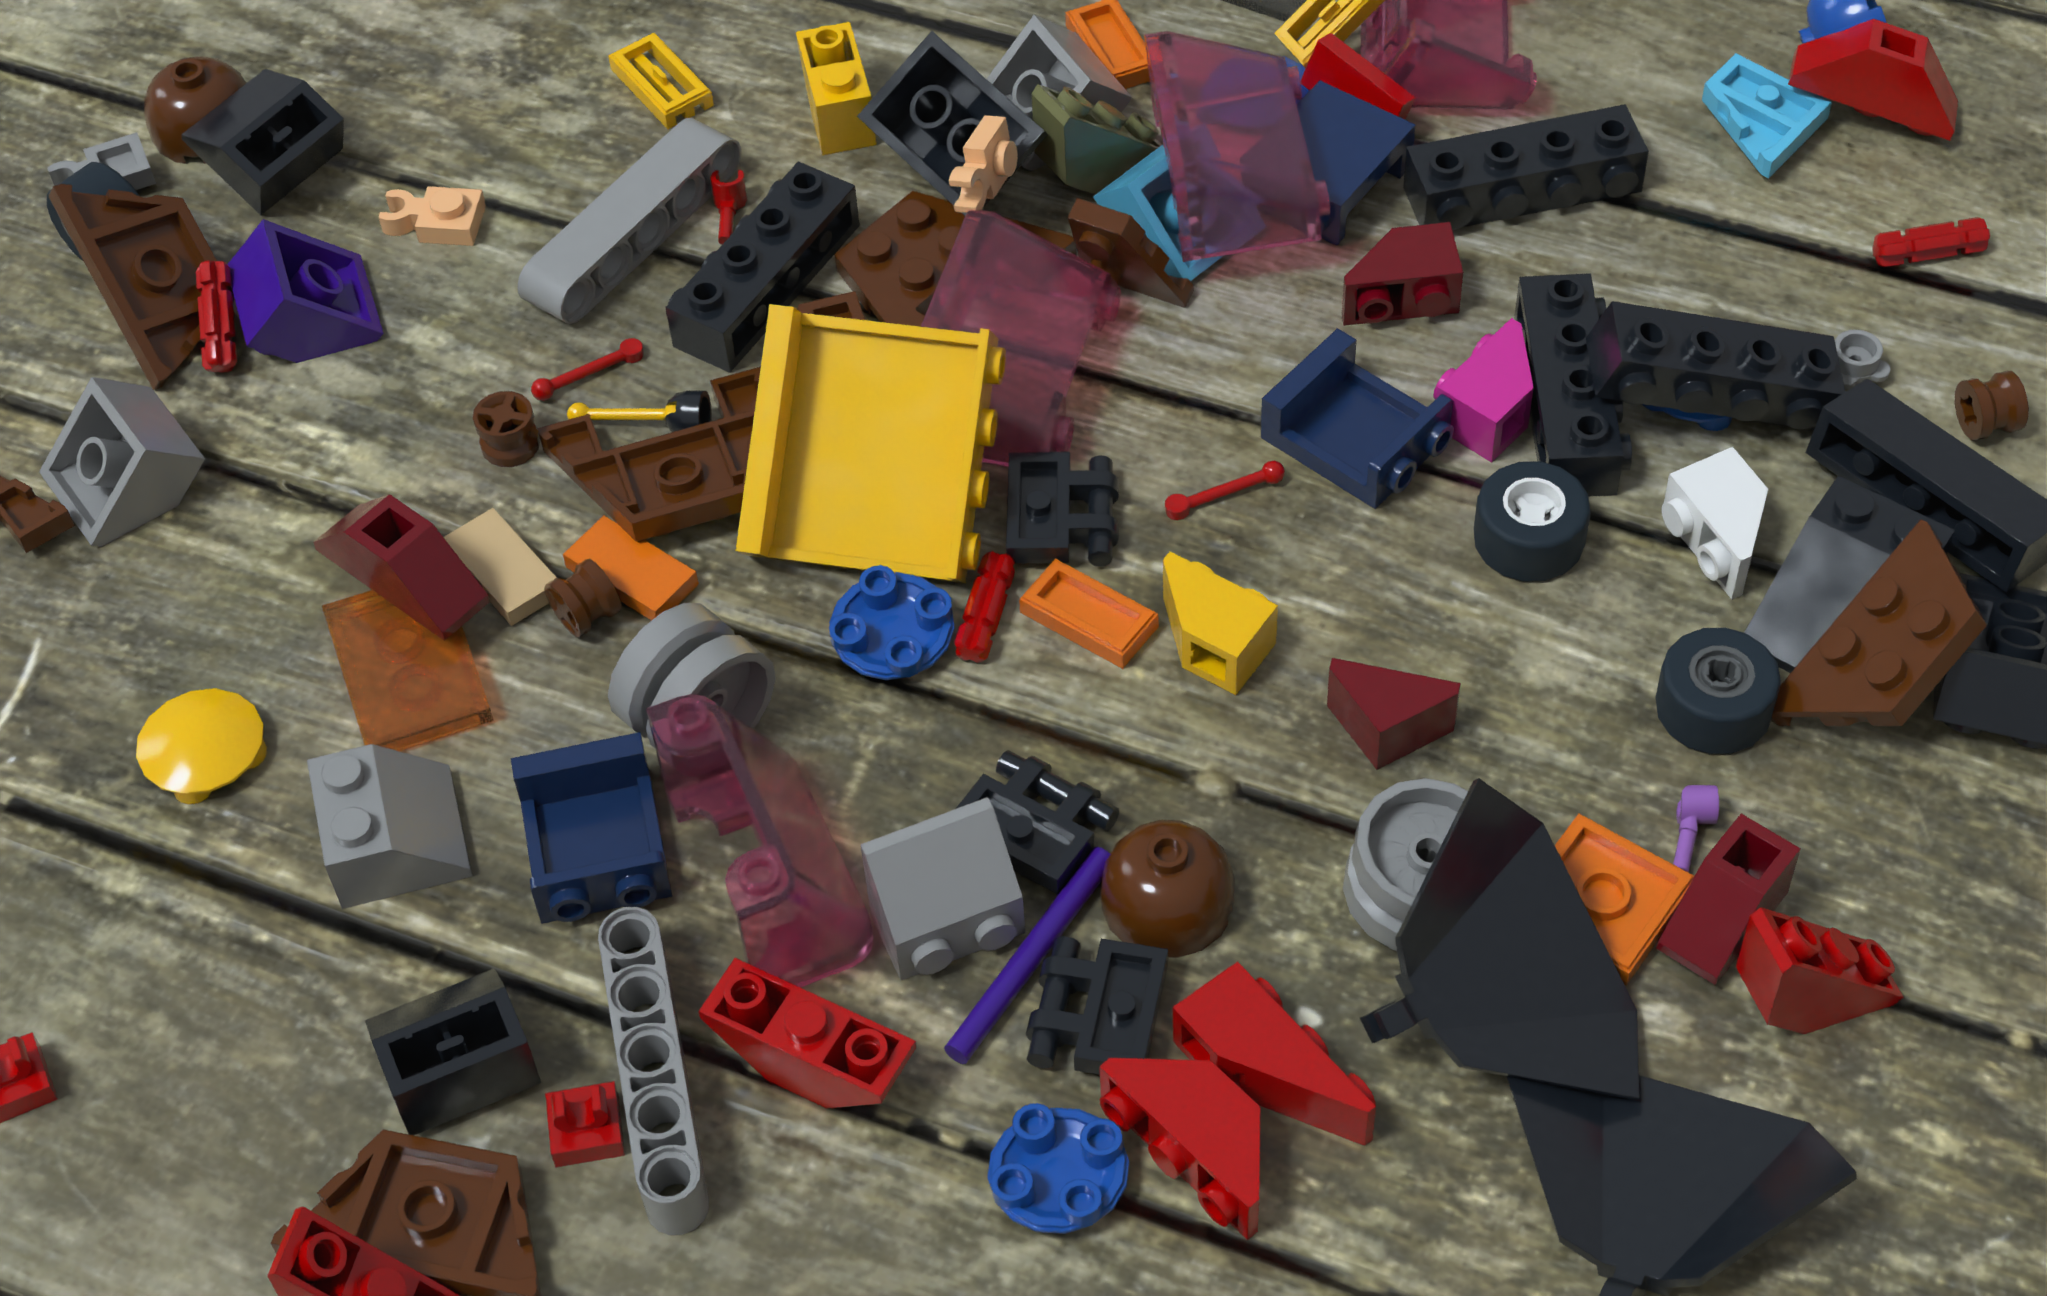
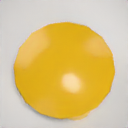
(200, 743)

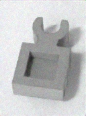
(120, 154)

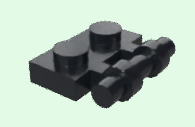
(1040, 508)
(1041, 841)
(1119, 1009)

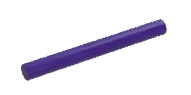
(1027, 958)

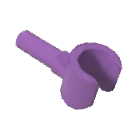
(1697, 806)

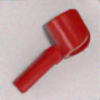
(728, 198)

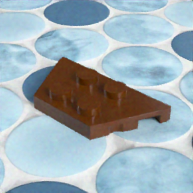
(144, 266)
(1887, 642)
(438, 1210)

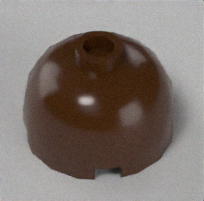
(182, 97)
(1168, 888)

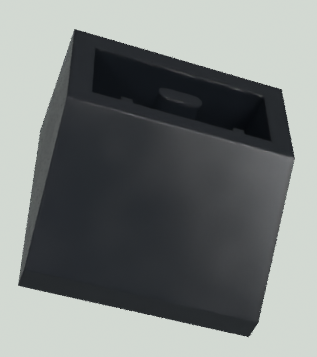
(268, 137)
(453, 1052)

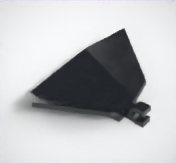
(1509, 960)
(1670, 1180)

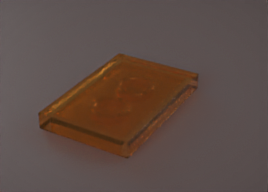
(402, 675)

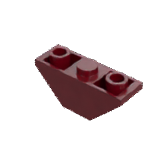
(405, 564)

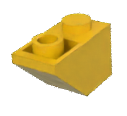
(835, 87)
(1217, 624)

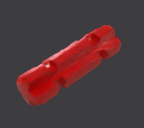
(1931, 242)
(216, 316)
(984, 607)

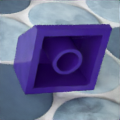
(301, 295)

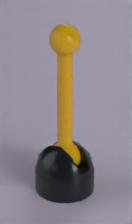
(681, 412)

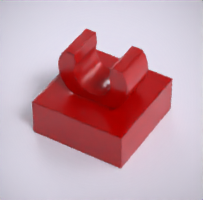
(23, 1077)
(584, 1124)

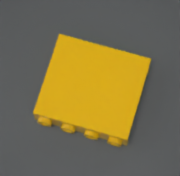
(870, 445)

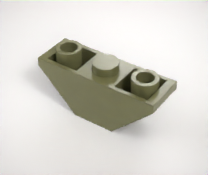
(1089, 142)

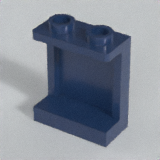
(1350, 148)
(1353, 423)
(591, 828)

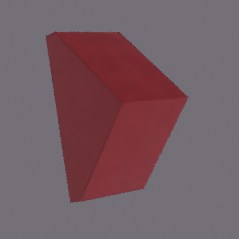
(1390, 709)

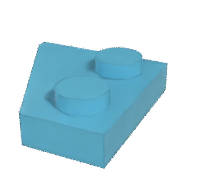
(1763, 112)

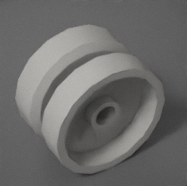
(689, 654)
(1395, 851)

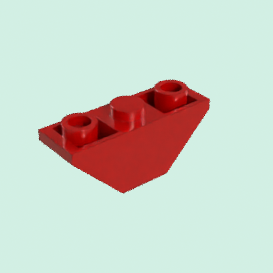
(1880, 74)
(1812, 973)
(805, 1039)
(1193, 1128)
(329, 1261)

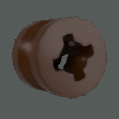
(1991, 405)
(506, 429)
(583, 597)

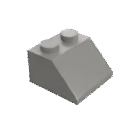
(1056, 60)
(119, 460)
(386, 823)
(943, 889)

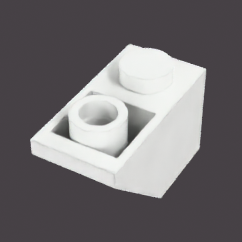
(1718, 515)

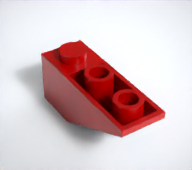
(1270, 1057)

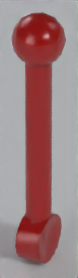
(630, 351)
(1178, 505)

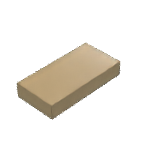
(502, 565)

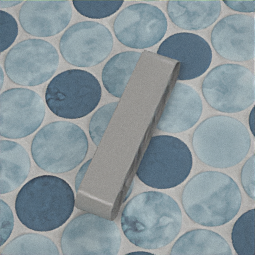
(628, 221)
(658, 1094)

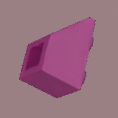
(1491, 392)

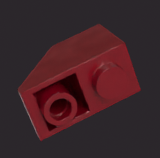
(1405, 277)
(1736, 878)

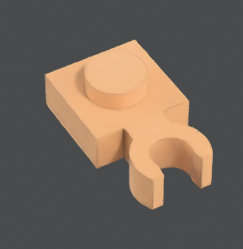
(988, 163)
(438, 218)

